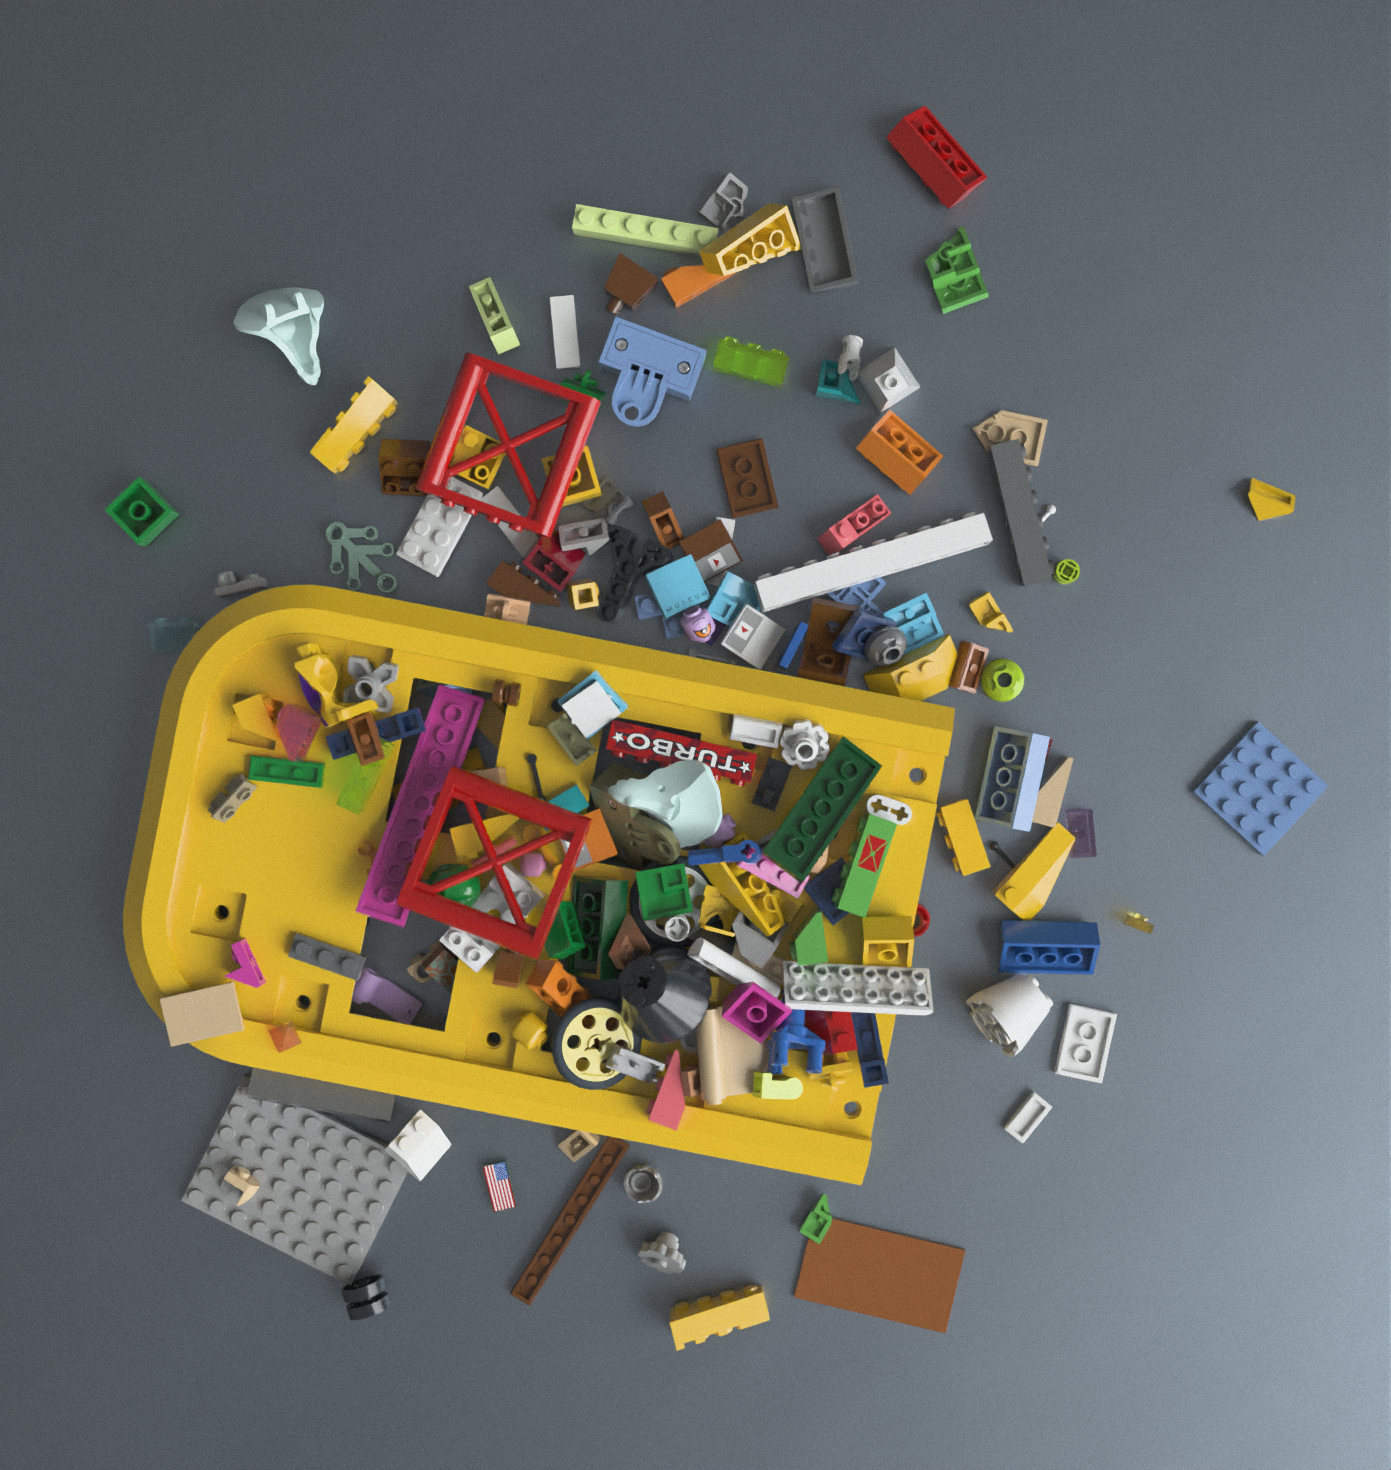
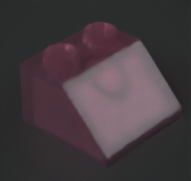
(297, 730)

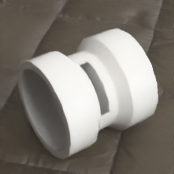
(677, 931)

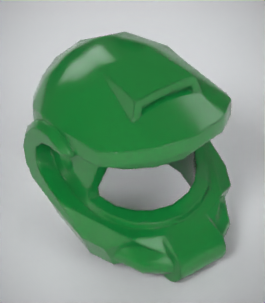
(464, 892)

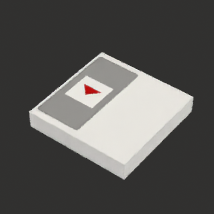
(752, 636)

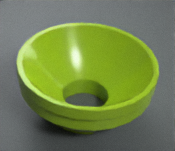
(990, 684)

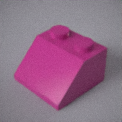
(754, 1010)

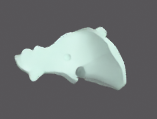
(290, 321)
(677, 796)

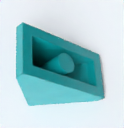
(835, 385)

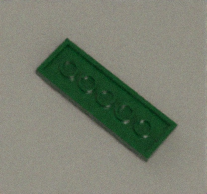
(821, 809)

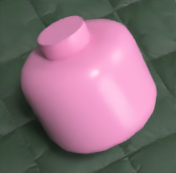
(532, 864)

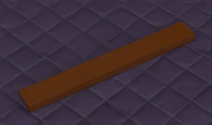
(569, 1219)

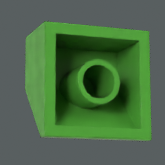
(809, 940)

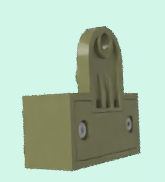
(632, 830)

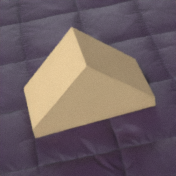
(578, 1143)

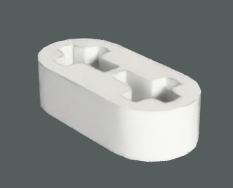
(890, 803)

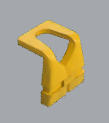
(713, 904)

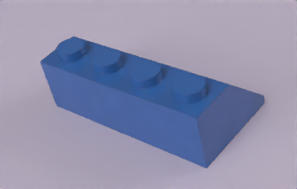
(1048, 947)

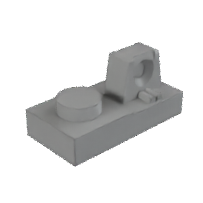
(230, 586)

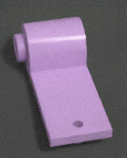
(386, 996)

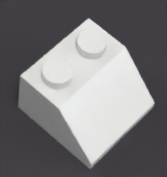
(418, 1145)

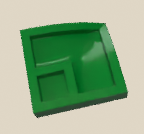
(663, 892)

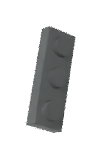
(327, 956)

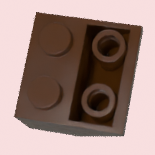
(401, 465)

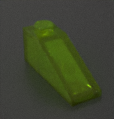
(363, 781)

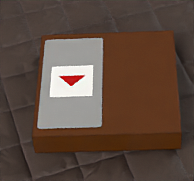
(711, 550)

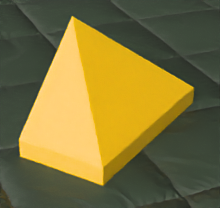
(1269, 500)

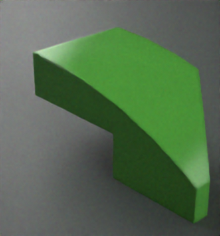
(817, 1221)

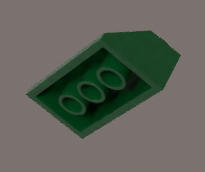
(600, 913)

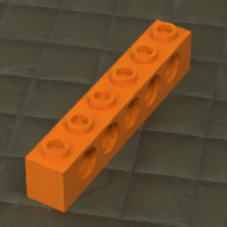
(562, 991)

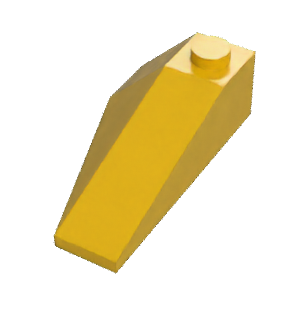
(1032, 879)
(746, 891)

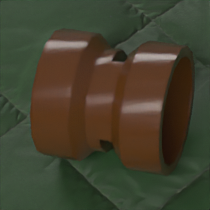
(506, 693)

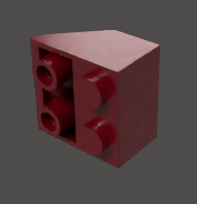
(550, 562)

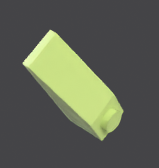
(494, 315)

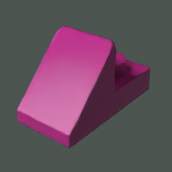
(249, 971)

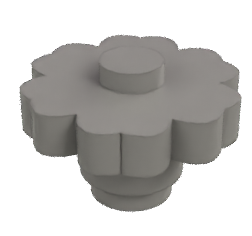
(663, 1254)

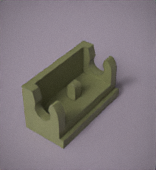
(572, 739)

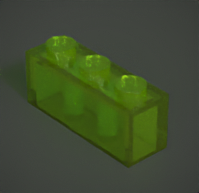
(751, 362)

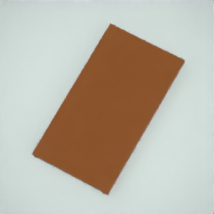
(881, 1275)

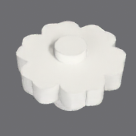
(804, 744)

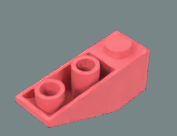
(854, 525)
(670, 1101)

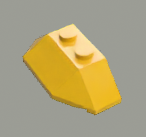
(917, 672)

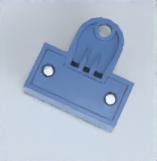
(648, 368)

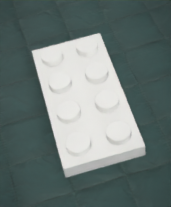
(436, 530)

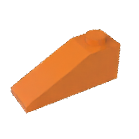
(689, 282)

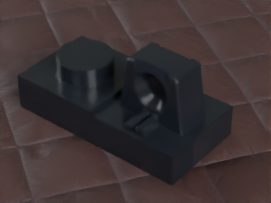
(771, 784)

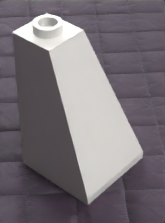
(887, 380)

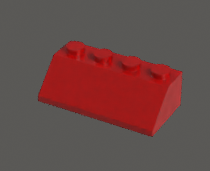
(936, 156)

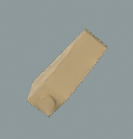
(1051, 794)

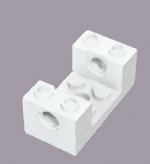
(478, 951)

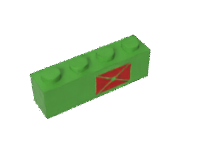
(864, 865)

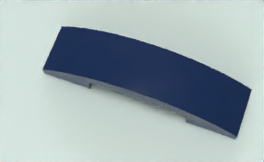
(389, 728)
(869, 1049)

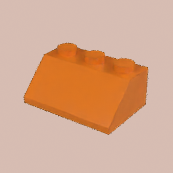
(899, 452)

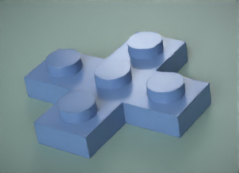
(859, 595)
(648, 608)

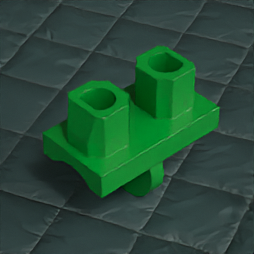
(583, 387)

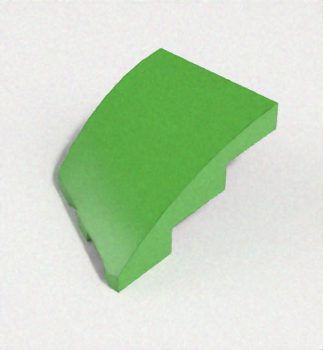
(956, 273)

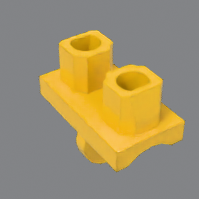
(840, 1066)

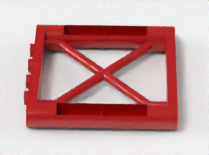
(542, 512)
(424, 898)

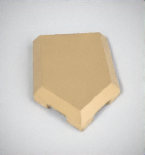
(1010, 426)

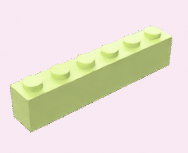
(642, 230)

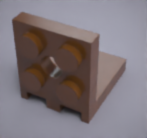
(819, 643)

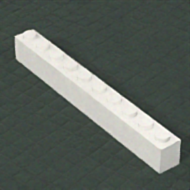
(872, 562)

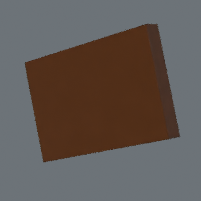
(747, 478)

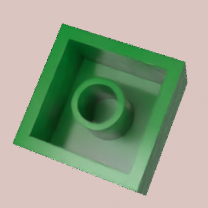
(142, 511)

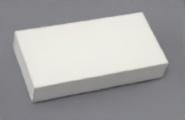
(755, 731)
(1027, 1117)

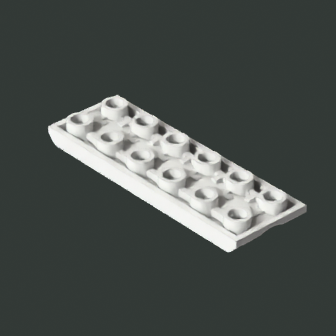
(857, 988)

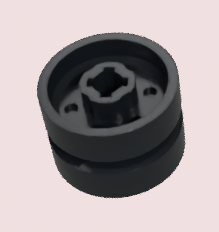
(366, 1297)

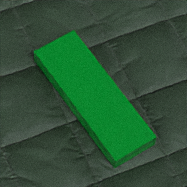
(286, 772)

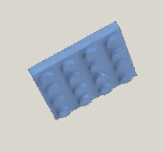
(1260, 788)

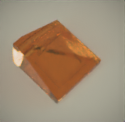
(285, 1036)

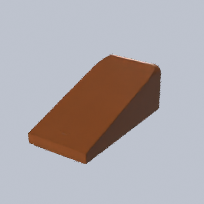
(366, 738)

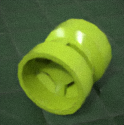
(1061, 572)

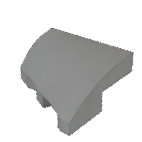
(725, 203)

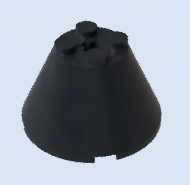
(664, 994)

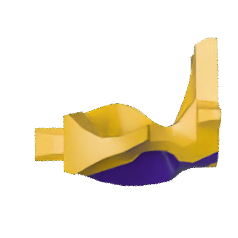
(318, 682)

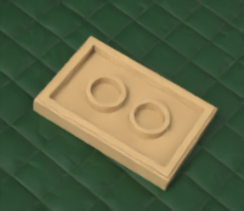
(202, 1014)

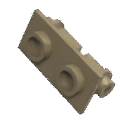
(224, 806)

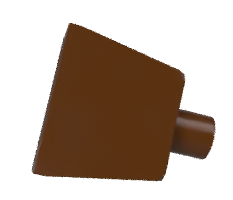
(628, 285)

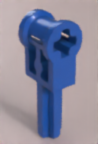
(726, 854)

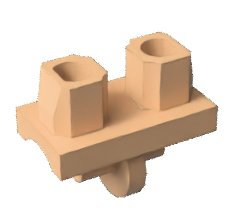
(507, 608)

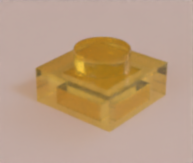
(1139, 922)

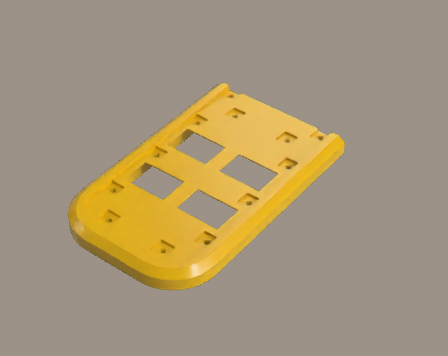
(296, 865)

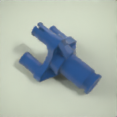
(793, 1035)

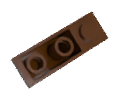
(511, 583)

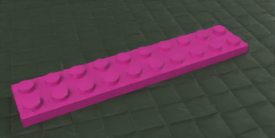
(442, 745)

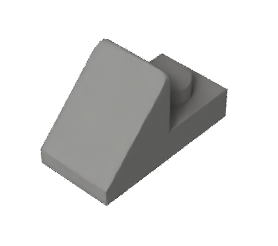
(586, 534)

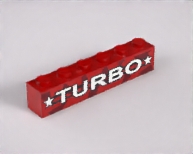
(672, 748)

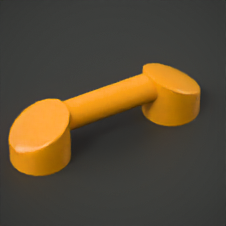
(534, 831)

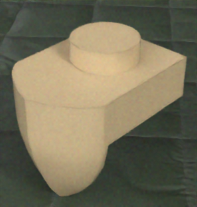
(241, 1178)

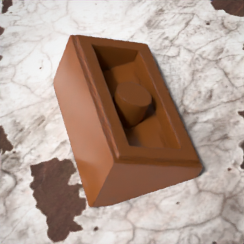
(968, 667)

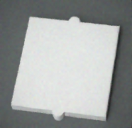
(591, 709)

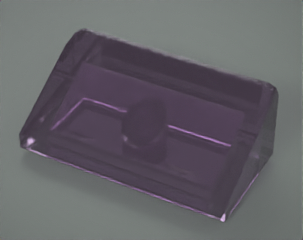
(1081, 826)

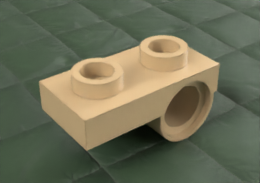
(418, 960)

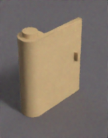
(727, 1058)

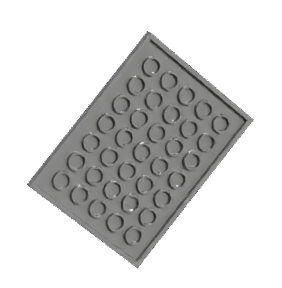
(317, 1178)

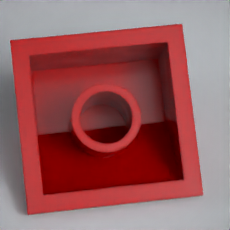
(834, 1028)

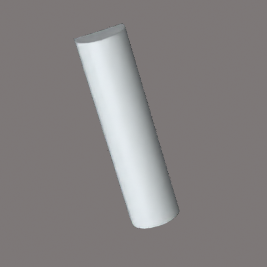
(728, 966)

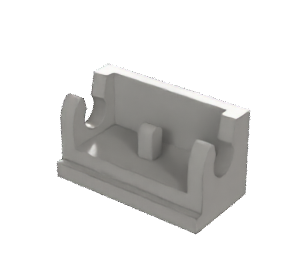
(634, 1064)

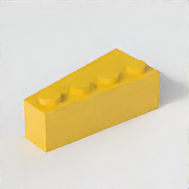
(717, 1315)

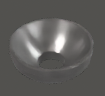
(883, 641)

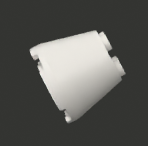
(1010, 1012)

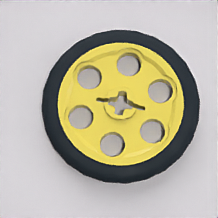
(571, 1024)

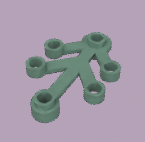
(358, 554)

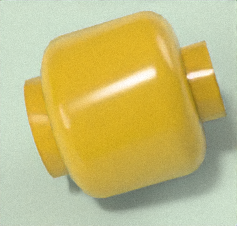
(530, 1030)

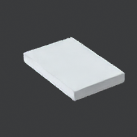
(1085, 1043)

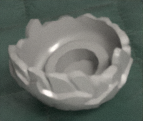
(643, 1184)

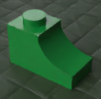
(565, 933)

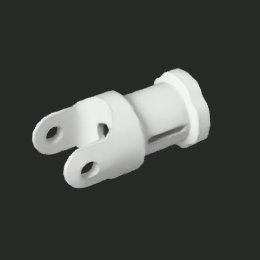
(850, 355)

